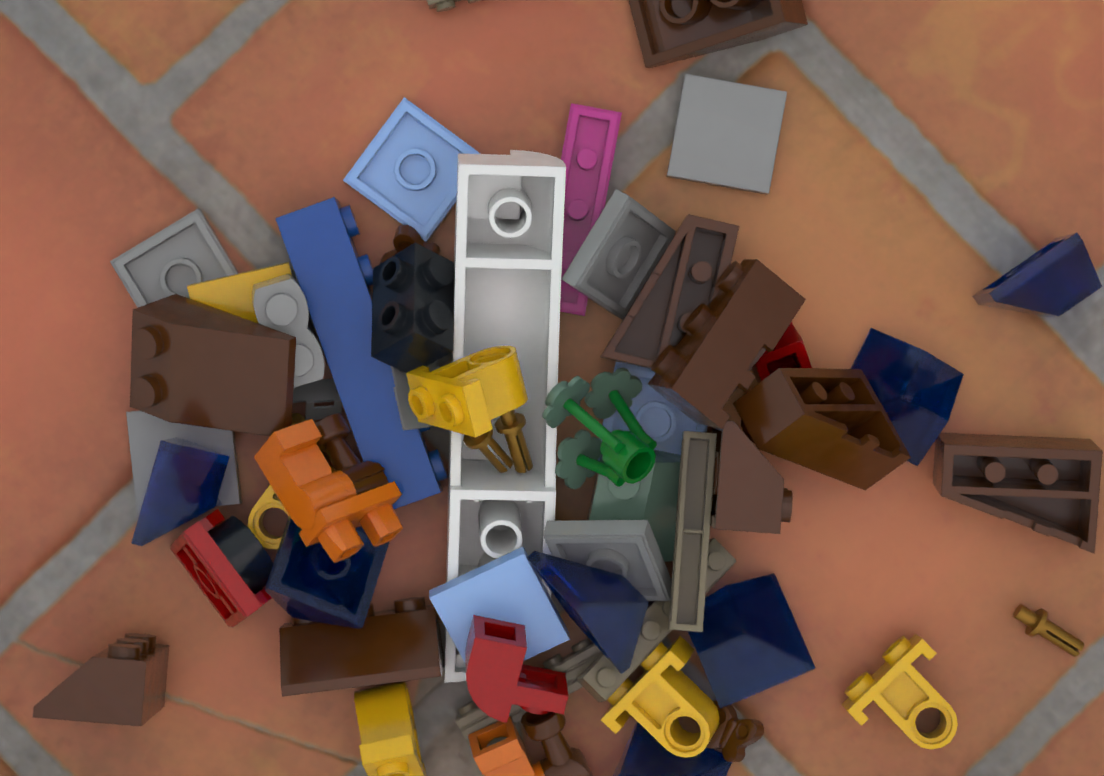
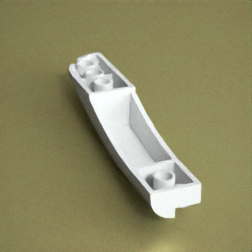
(505, 296)

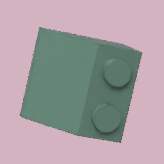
(649, 499)

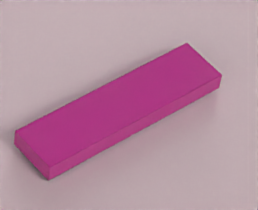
(588, 160)

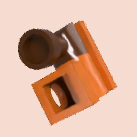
(324, 501)
(511, 757)

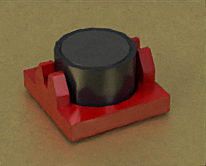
(226, 565)

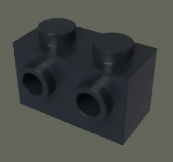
(413, 309)

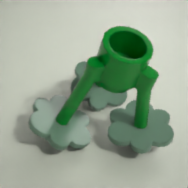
(626, 454)

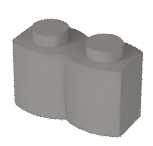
(283, 307)

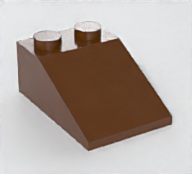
(692, 28)
(210, 368)

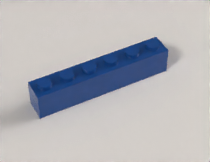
(341, 311)

